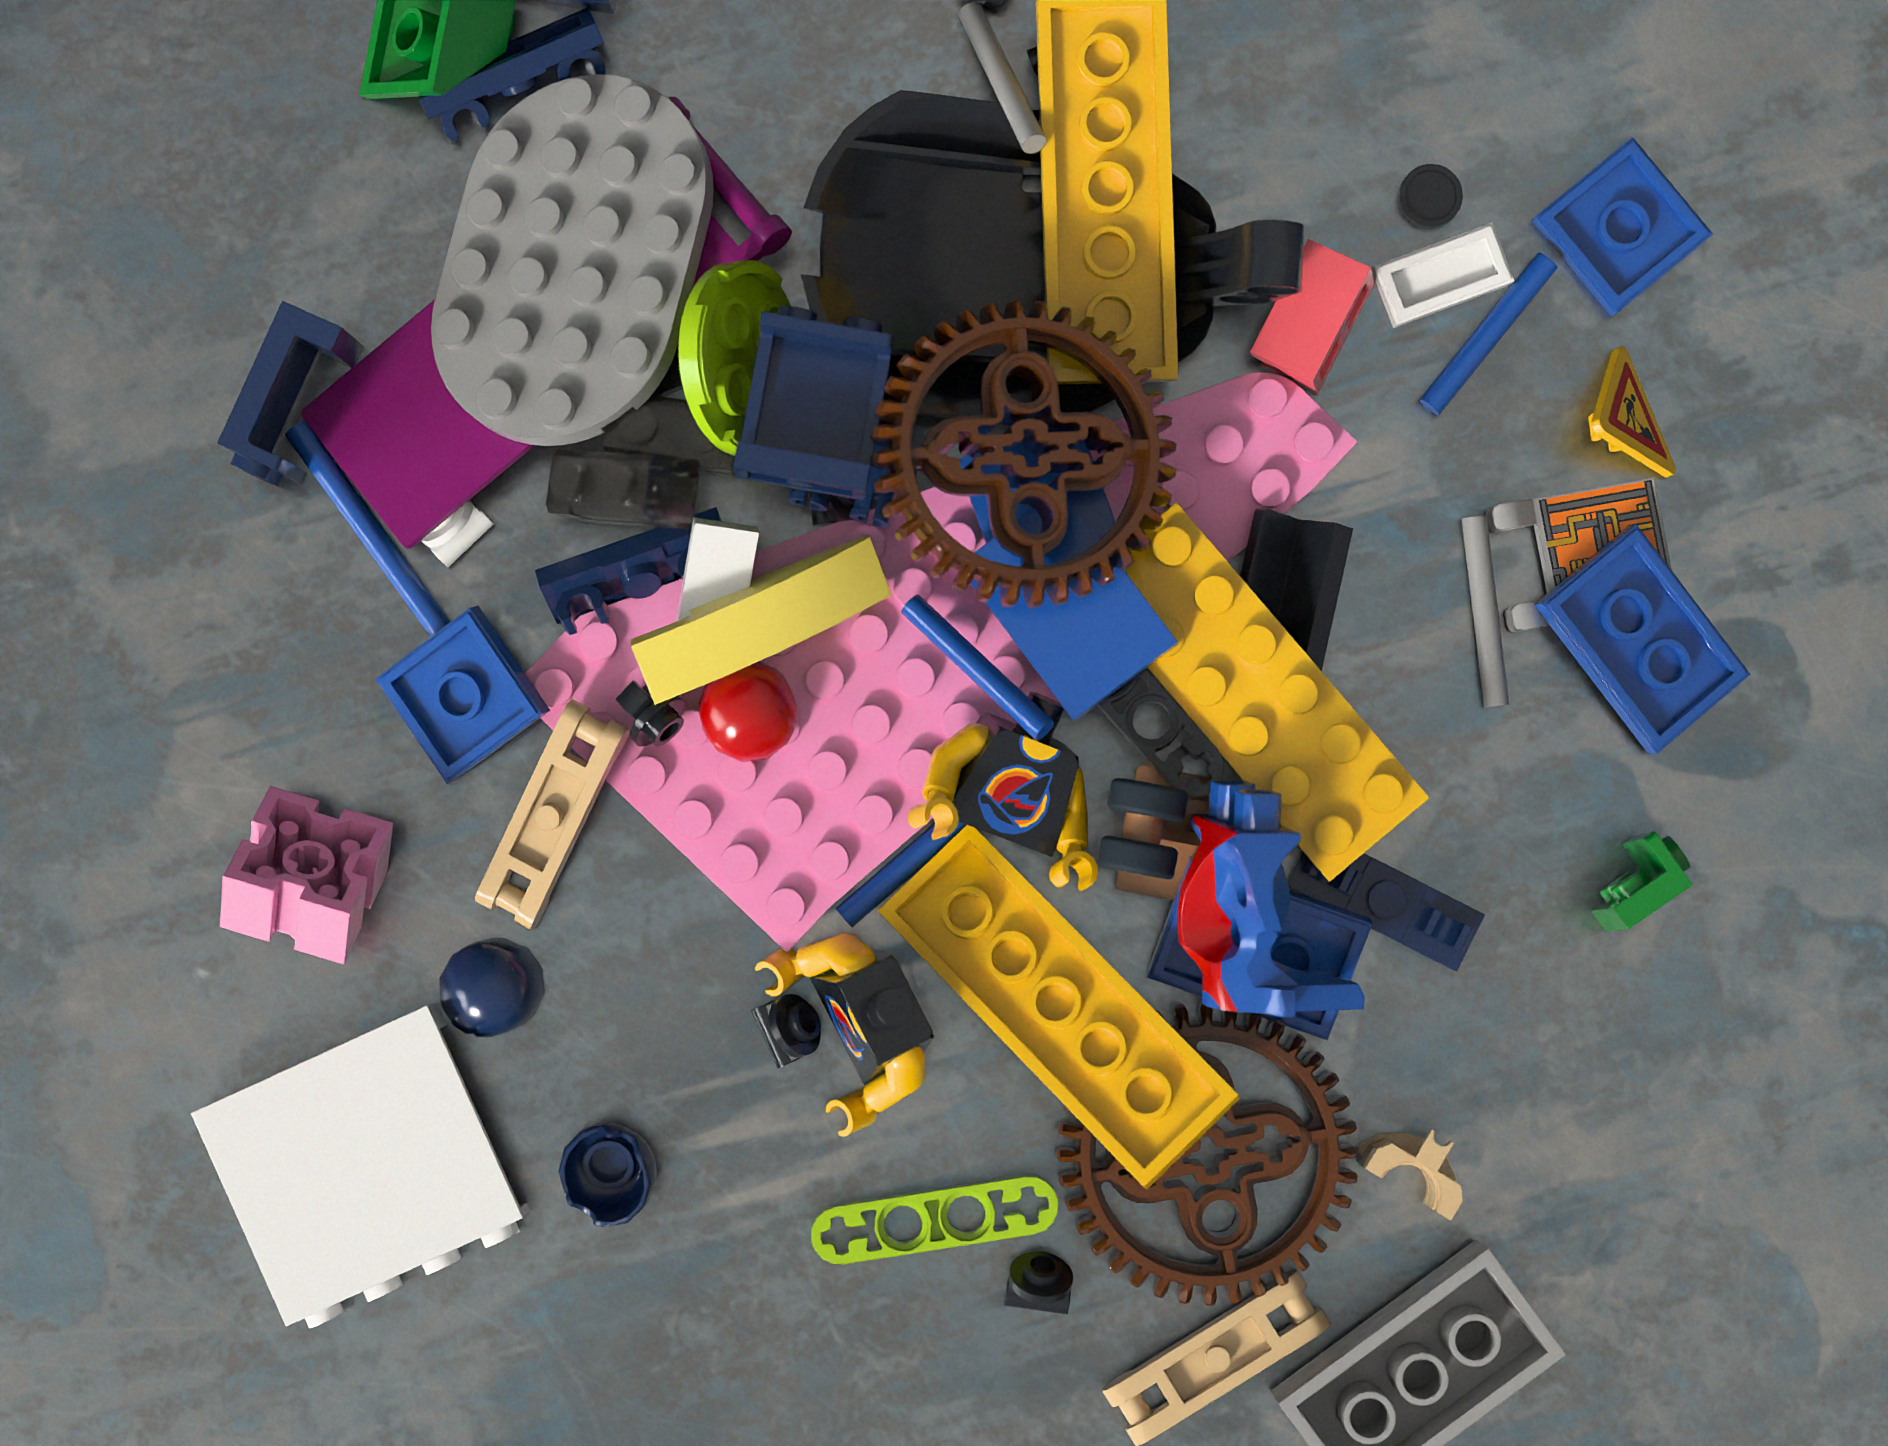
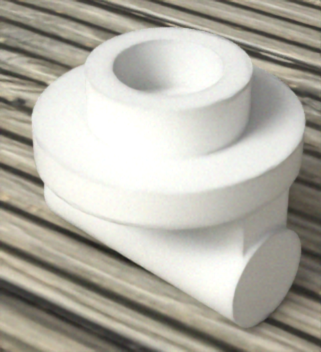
(457, 533)

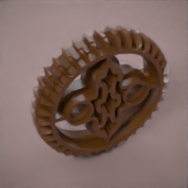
(1049, 437)
(1290, 1155)

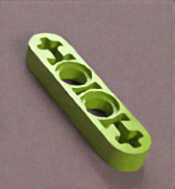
(933, 1209)

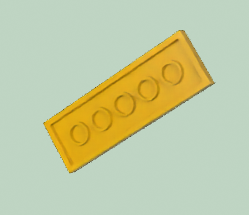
(1108, 178)
(1268, 701)
(1059, 1006)

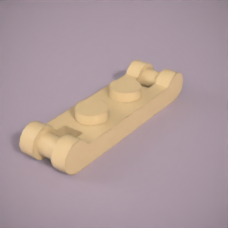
(551, 814)
(1216, 1358)

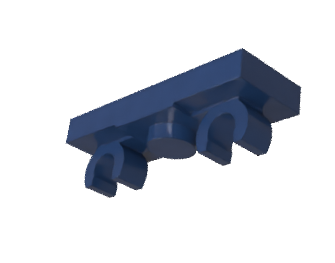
(517, 68)
(616, 572)
(1397, 906)

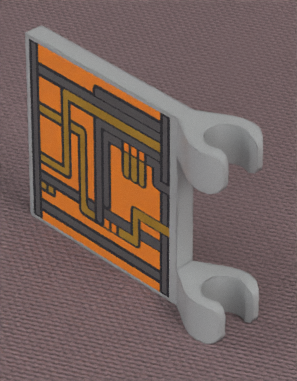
(1576, 527)

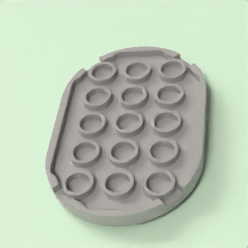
(572, 259)

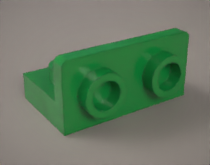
(1648, 889)

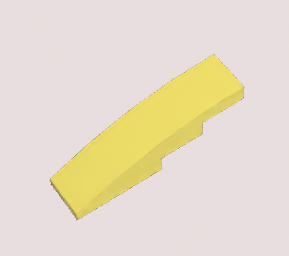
(761, 619)

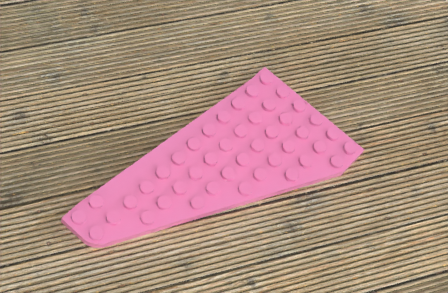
(874, 689)

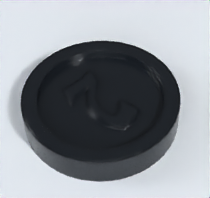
(1430, 196)

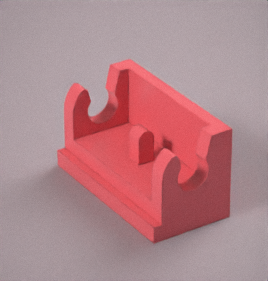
(1312, 326)

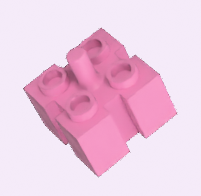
(306, 874)

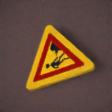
(1626, 417)

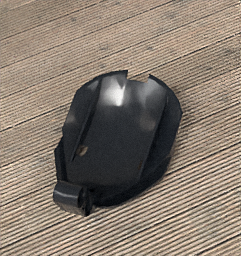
(936, 222)

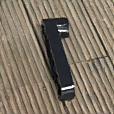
(1145, 690)

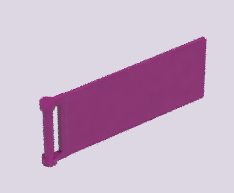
(416, 445)

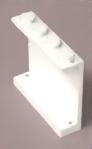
(359, 1168)

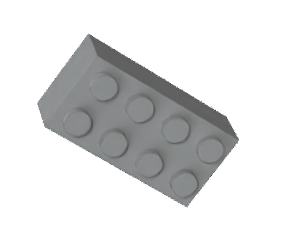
(1423, 1361)

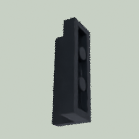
(1297, 574)

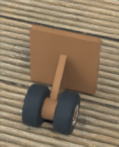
(1154, 833)

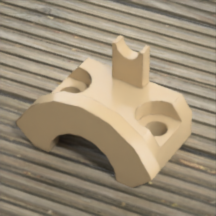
(1401, 1148)

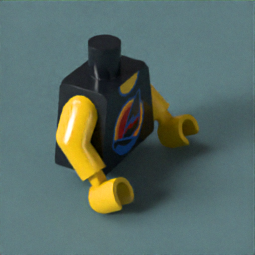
(1012, 788)
(871, 1014)

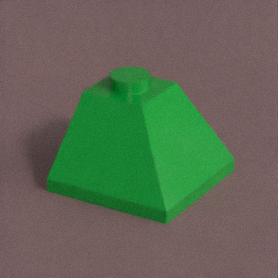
(432, 44)

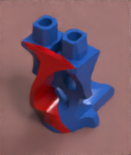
(1237, 907)

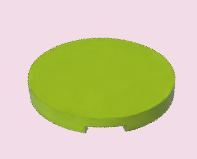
(722, 342)

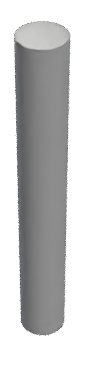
(1002, 78)
(1485, 611)

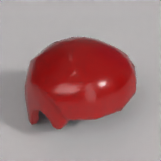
(748, 713)

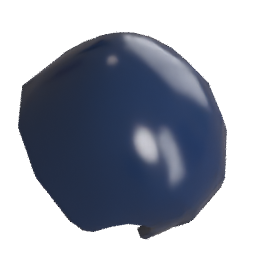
(491, 987)
(608, 1173)

